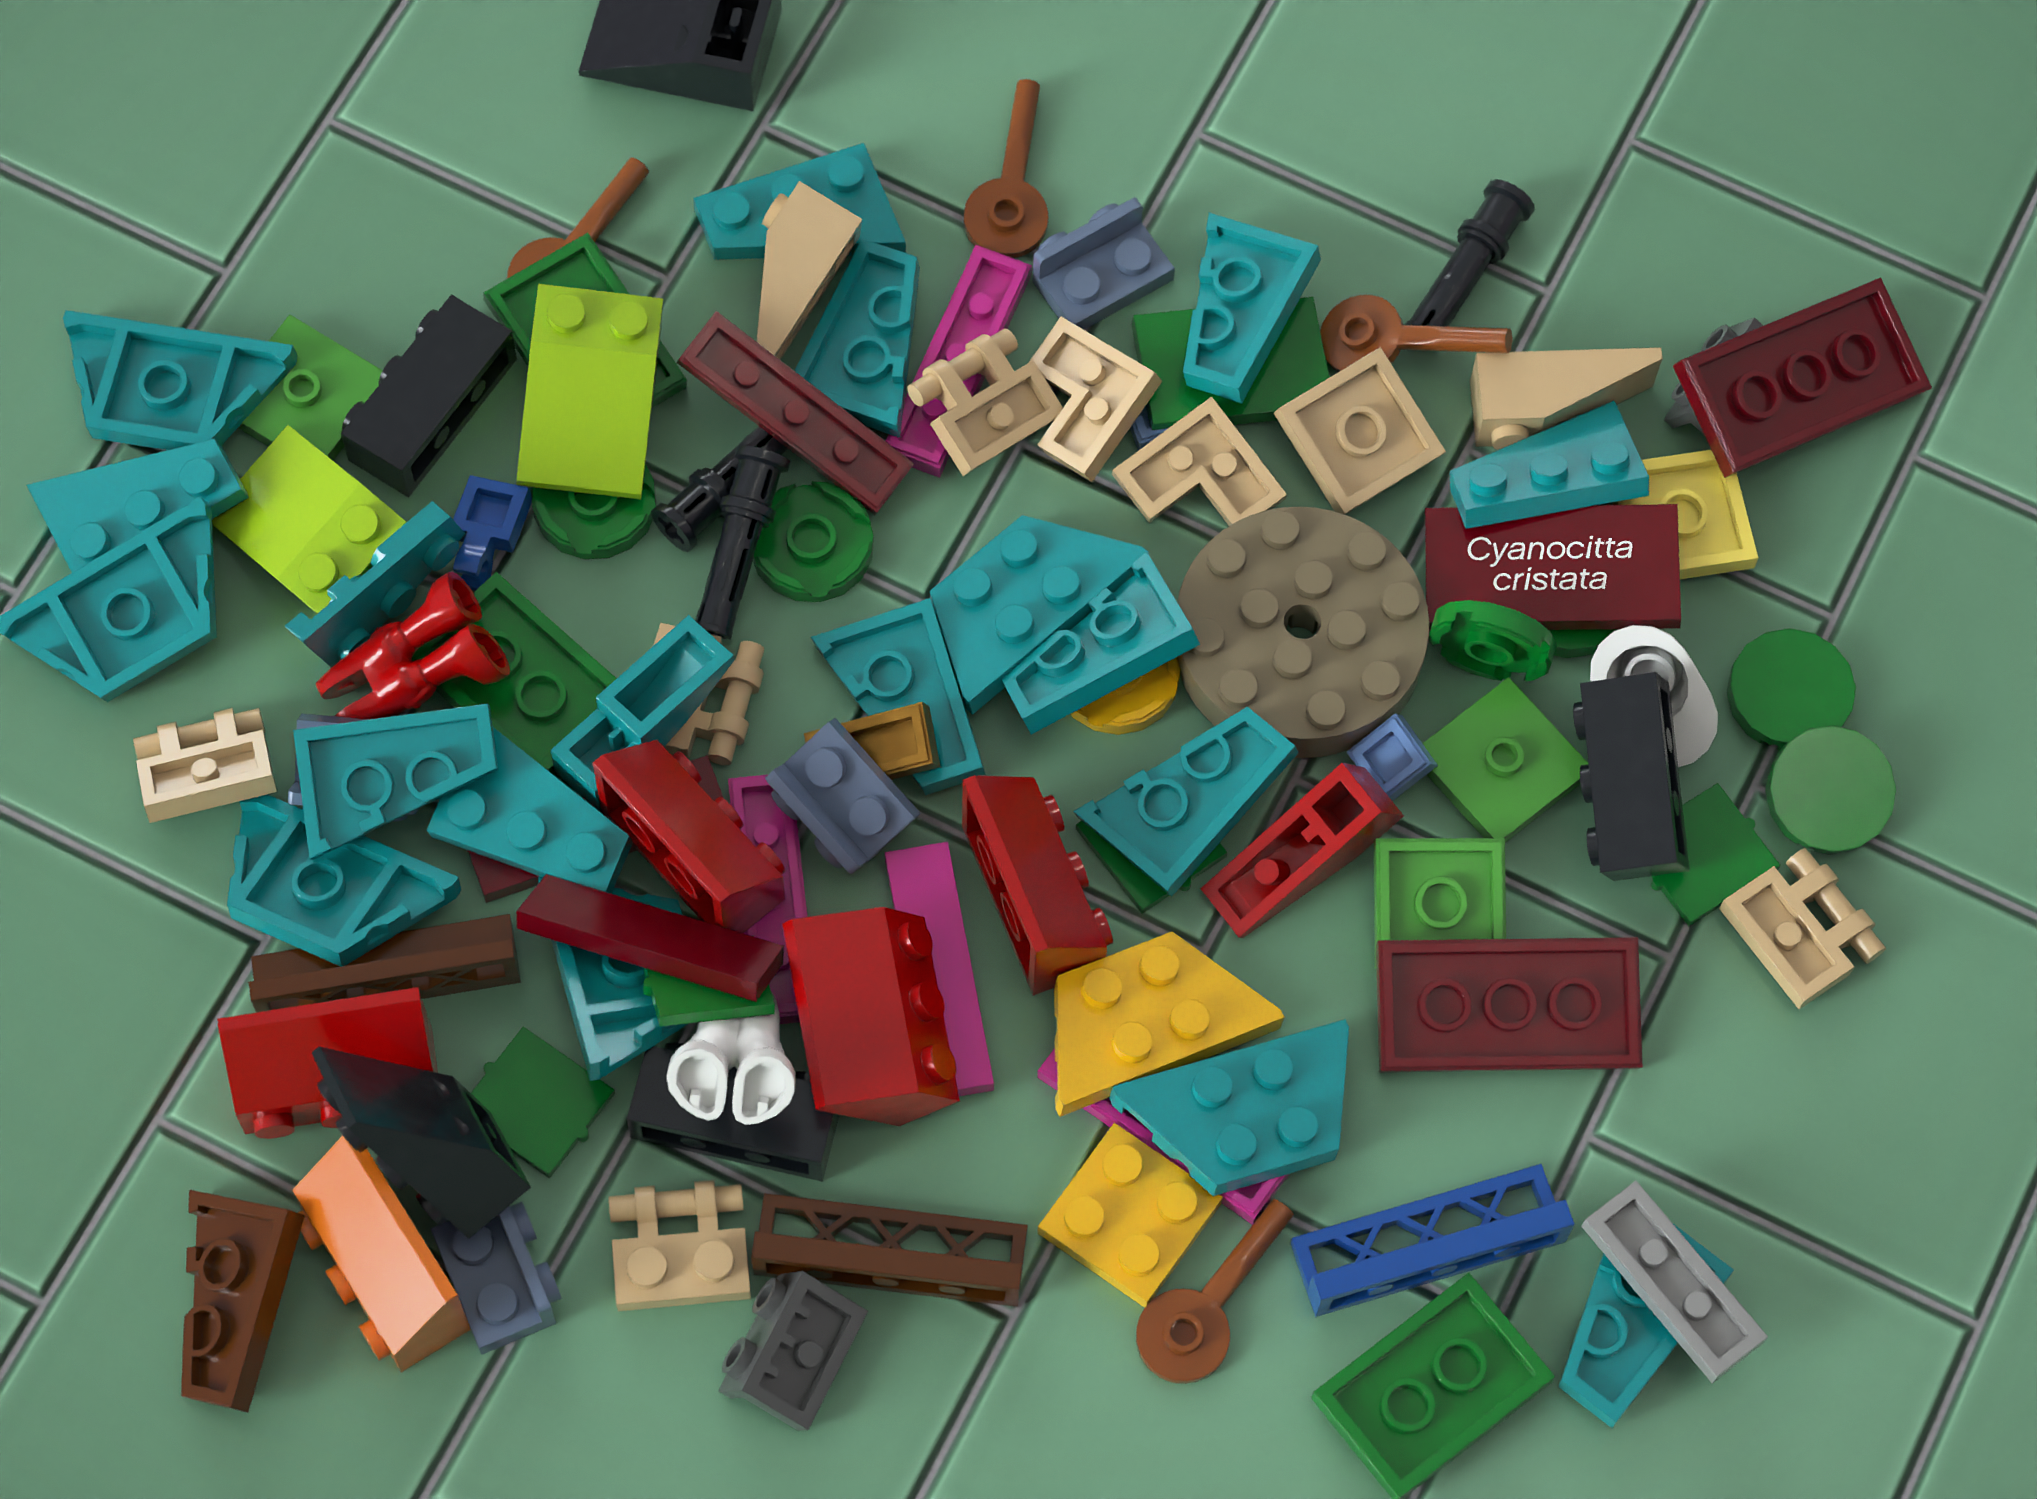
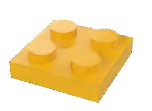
(1129, 1215)

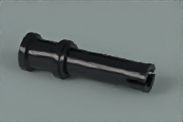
(1480, 243)
(700, 501)
(746, 513)

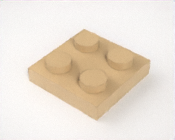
(1359, 432)

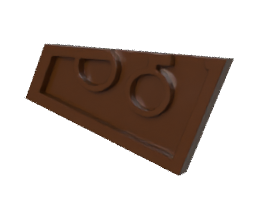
(238, 1286)

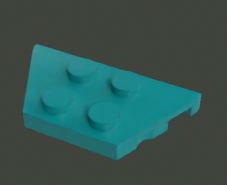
(169, 382)
(1018, 594)
(127, 607)
(331, 903)
(609, 1003)
(1248, 1109)

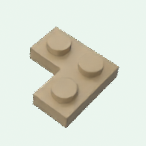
(1104, 394)
(1205, 454)

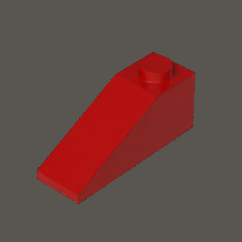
(1302, 848)

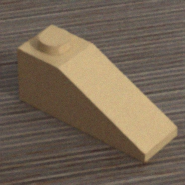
(803, 253)
(1536, 390)

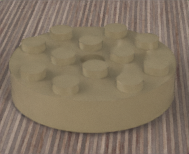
(1312, 574)

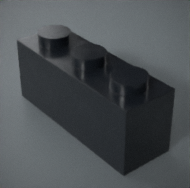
(428, 394)
(1631, 777)
(791, 1142)

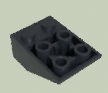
(684, 47)
(424, 1136)

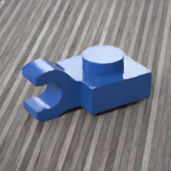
(492, 520)

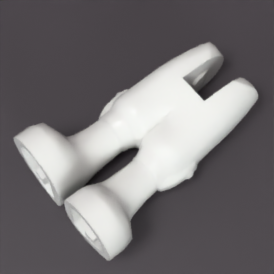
(751, 1044)

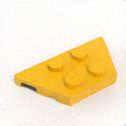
(1148, 1015)

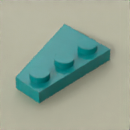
(1553, 471)
(1186, 805)

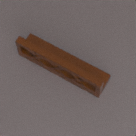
(432, 958)
(888, 1265)

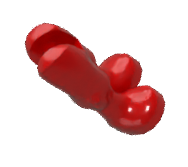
(389, 651)

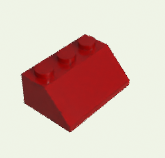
(689, 835)
(1032, 877)
(871, 1014)
(273, 1062)

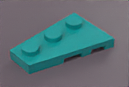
(847, 177)
(1243, 303)
(866, 337)
(116, 501)
(383, 591)
(1113, 645)
(903, 662)
(385, 768)
(532, 823)
(1620, 1342)

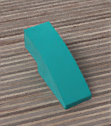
(644, 703)

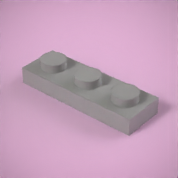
(1674, 1281)

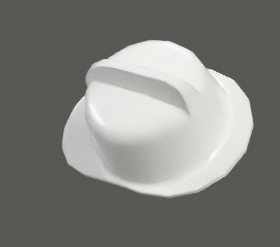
(1649, 650)

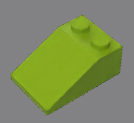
(589, 391)
(307, 519)

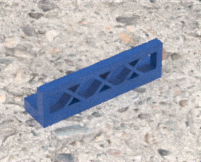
(1435, 1255)

